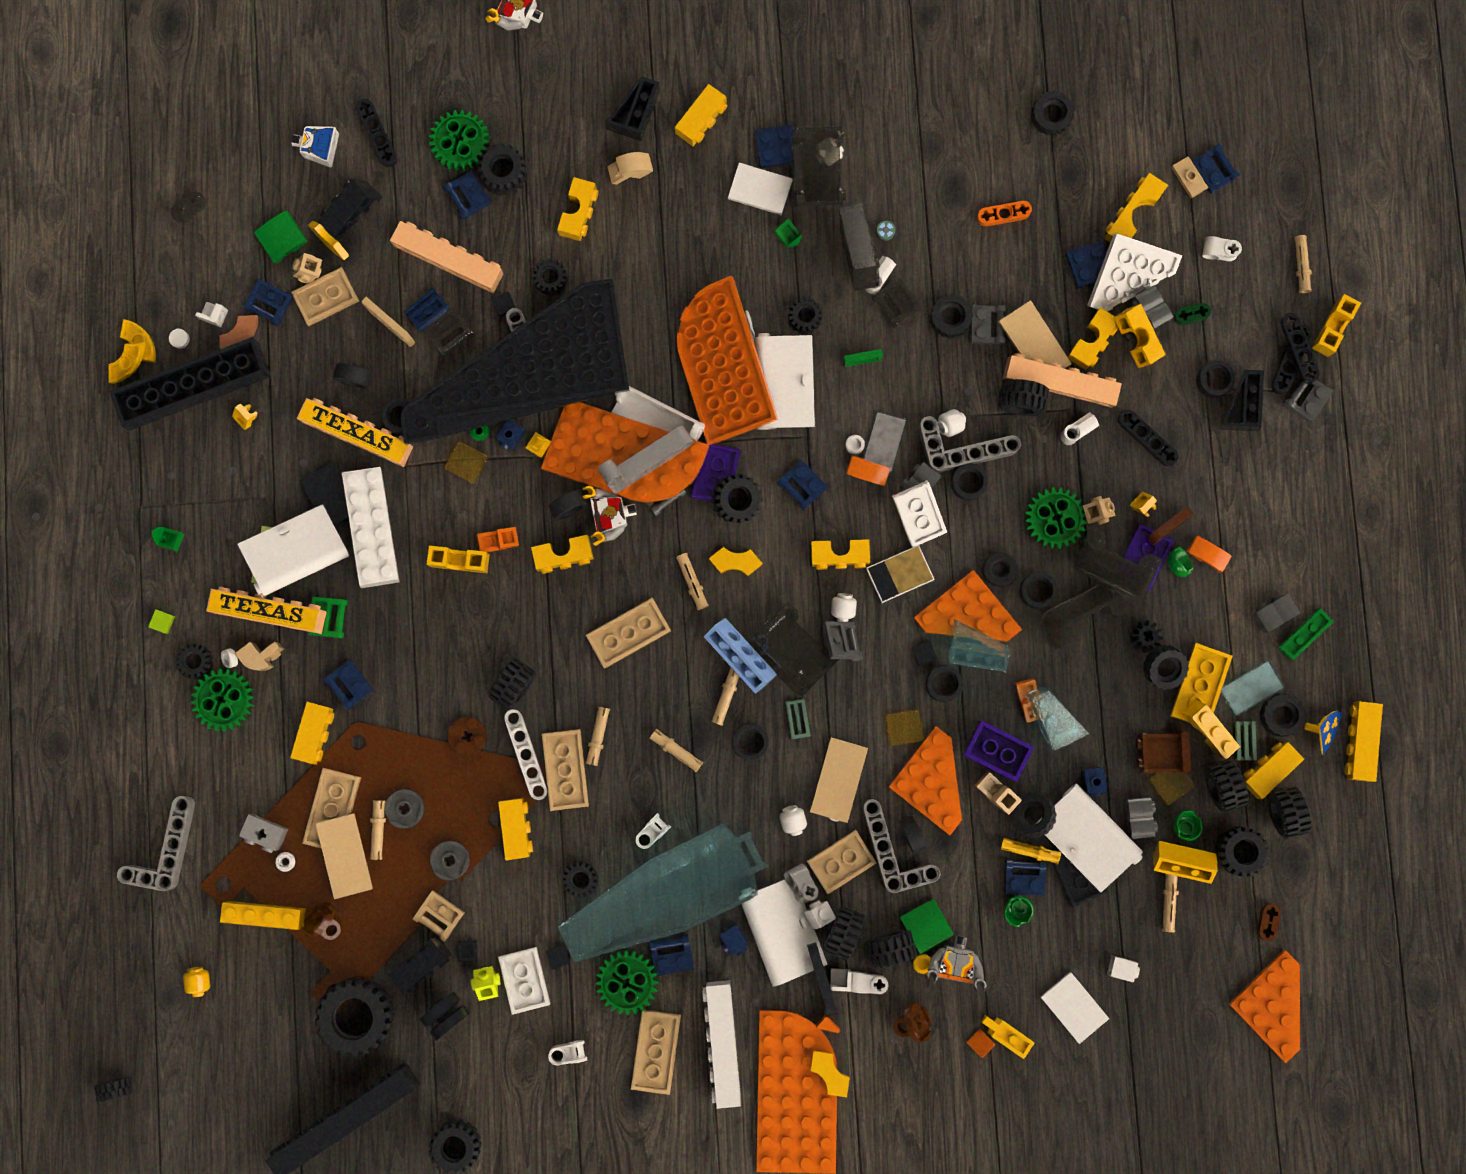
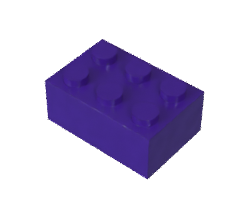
(997, 751)

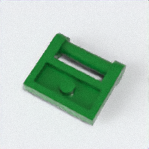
(326, 605)

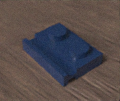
(426, 310)

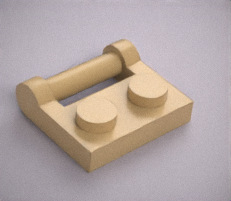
(443, 911)

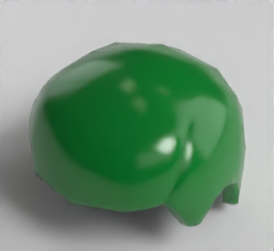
(1179, 562)
(1187, 826)
(1018, 910)

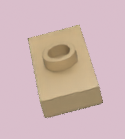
(1189, 177)

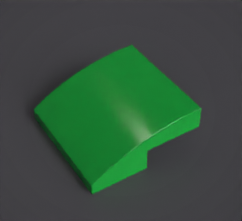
(280, 236)
(927, 926)

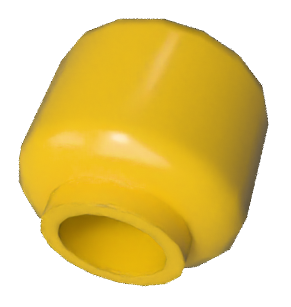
(196, 981)

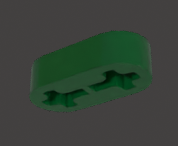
(1192, 309)

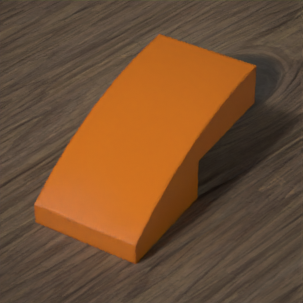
(868, 470)
(498, 540)
(1209, 553)
(1023, 688)

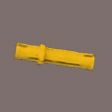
(1029, 850)

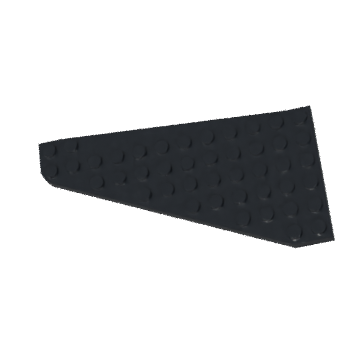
(546, 363)

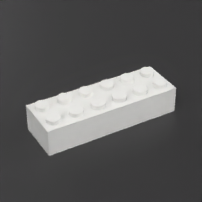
(370, 527)
(723, 1044)

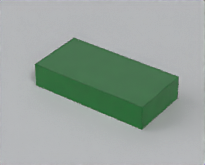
(863, 358)

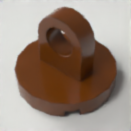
(319, 919)
(916, 1022)

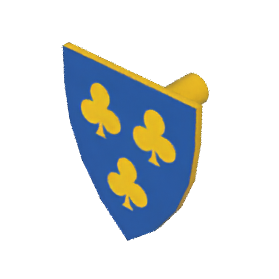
(1326, 729)

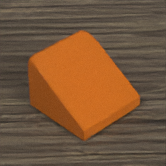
(827, 1024)
(980, 1043)

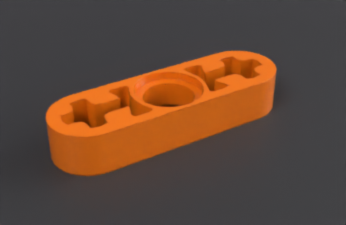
(990, 211)

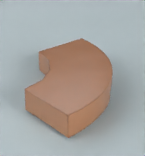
(243, 330)

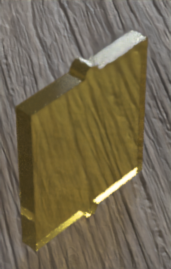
(466, 462)
(904, 727)
(1171, 785)

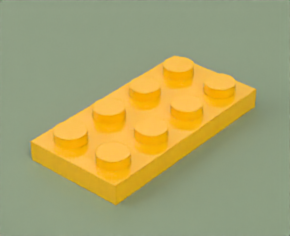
(1204, 679)

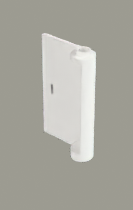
(786, 366)
(652, 412)
(286, 558)
(1091, 839)
(778, 933)

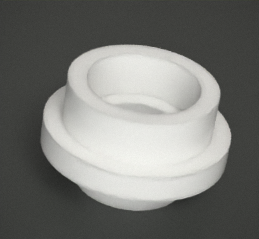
(279, 861)

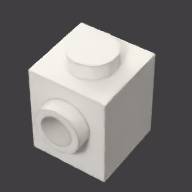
(819, 914)

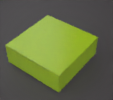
(161, 621)

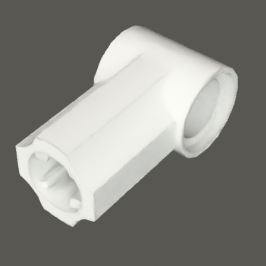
(886, 267)
(1079, 428)

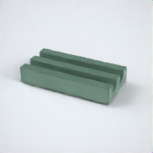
(1245, 724)
(800, 735)

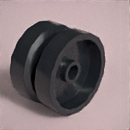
(444, 1015)

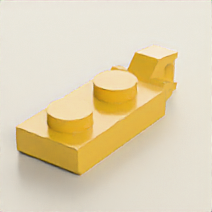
(1008, 1036)

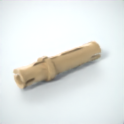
(1303, 264)
(700, 602)
(726, 696)
(597, 736)
(676, 750)
(377, 829)
(1169, 903)

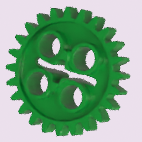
(443, 135)
(1072, 512)
(207, 692)
(636, 966)

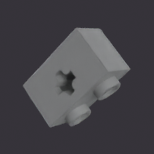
(274, 833)

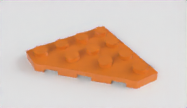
(972, 605)
(931, 781)
(1273, 1005)

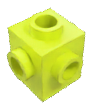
(484, 979)

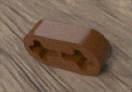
(1273, 923)

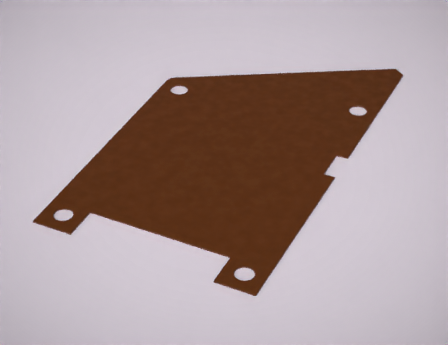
(375, 923)

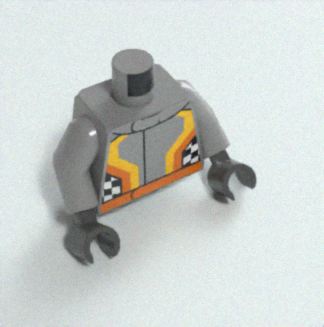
(957, 964)

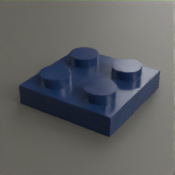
(774, 146)
(1086, 263)

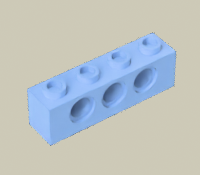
(740, 655)

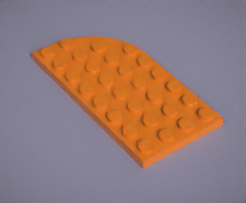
(723, 364)
(593, 436)
(793, 1104)

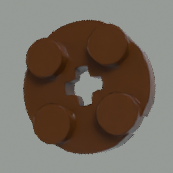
(457, 731)

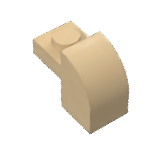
(630, 165)
(256, 659)
(998, 793)

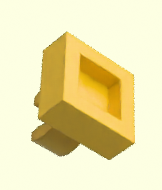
(242, 416)
(538, 445)
(1144, 503)

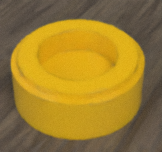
(921, 963)

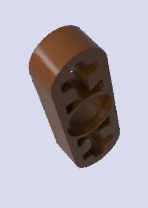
(1170, 526)

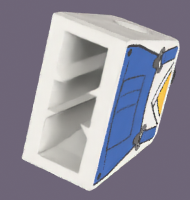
(317, 144)

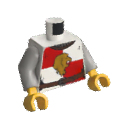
(515, 14)
(608, 514)

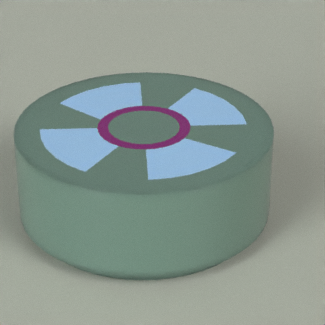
(885, 230)

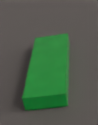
(1305, 634)

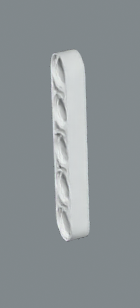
(519, 747)

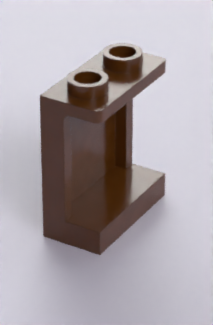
(1163, 753)

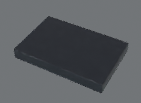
(327, 488)
(1075, 884)

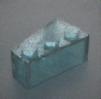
(976, 649)
(1054, 719)

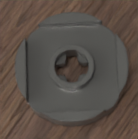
(398, 799)
(440, 866)

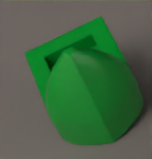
(788, 234)
(167, 538)

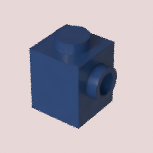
(510, 435)
(1094, 781)
(734, 940)

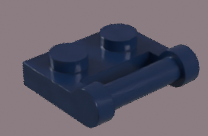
(1211, 173)
(473, 192)
(271, 296)
(806, 480)
(353, 680)
(1025, 884)
(674, 961)

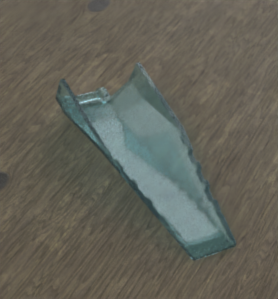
(667, 895)

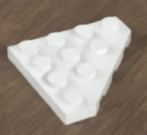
(1129, 269)

